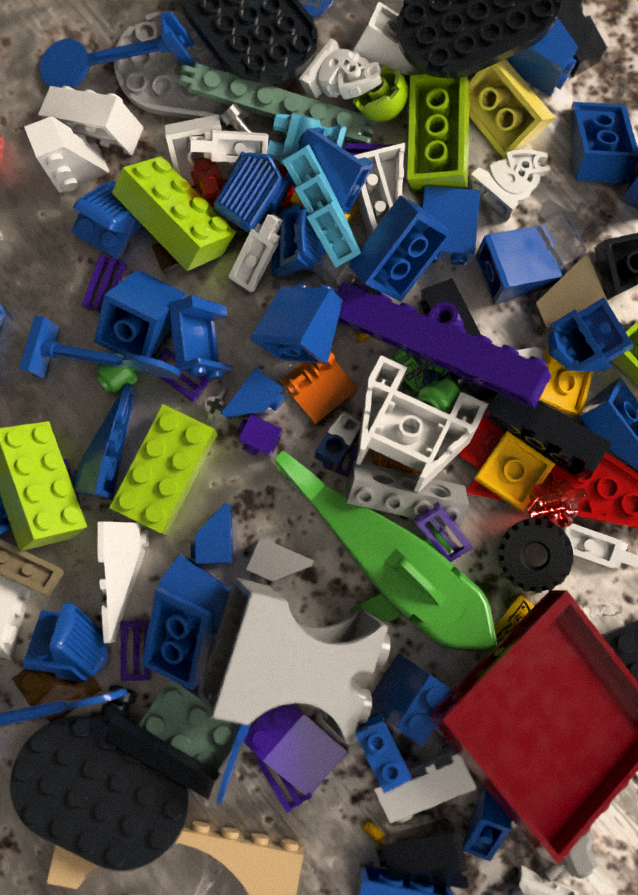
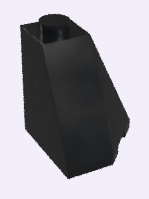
(425, 854)

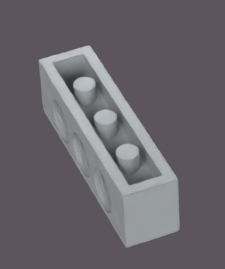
(394, 492)

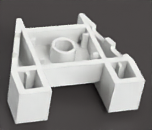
(411, 429)

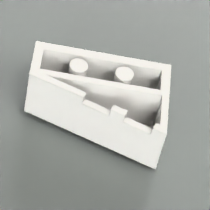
(93, 116)
(65, 156)
(382, 184)
(12, 610)
(429, 785)

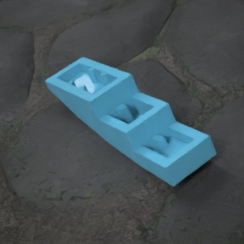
(322, 206)

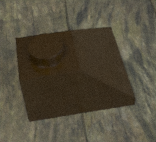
(44, 687)

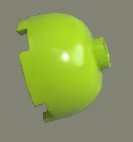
(385, 100)

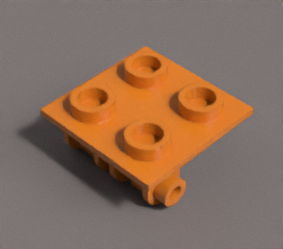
(319, 387)

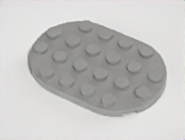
(152, 78)

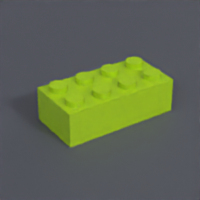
(438, 132)
(173, 212)
(164, 470)
(37, 487)

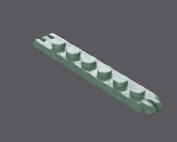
(269, 100)

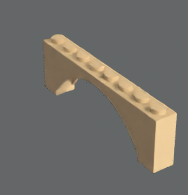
(257, 862)

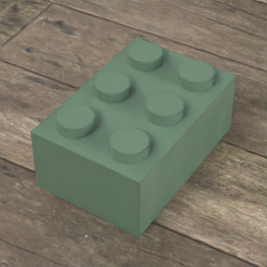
(186, 724)

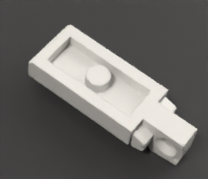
(227, 145)
(256, 253)
(599, 547)

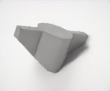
(215, 405)

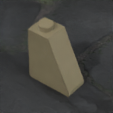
(573, 291)

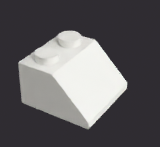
(178, 143)

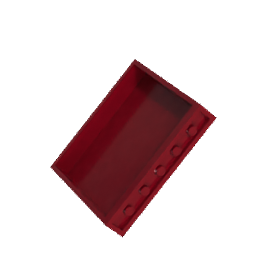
(548, 724)

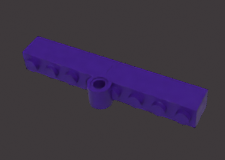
(444, 343)

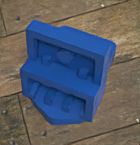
(251, 191)
(104, 221)
(298, 244)
(588, 338)
(66, 645)

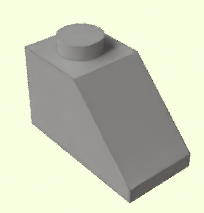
(275, 562)

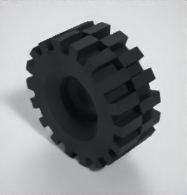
(530, 577)

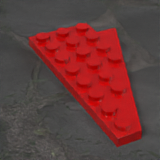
(610, 488)

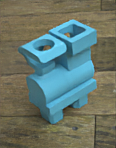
(295, 127)

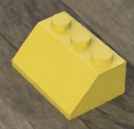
(506, 108)

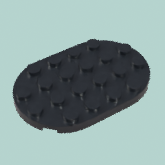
(470, 35)
(255, 37)
(96, 796)

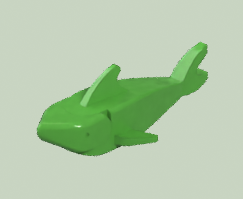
(402, 567)

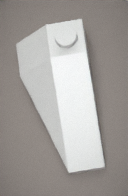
(380, 43)
(121, 551)

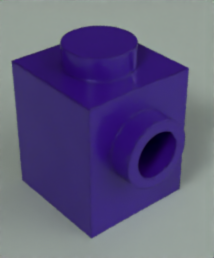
(258, 436)

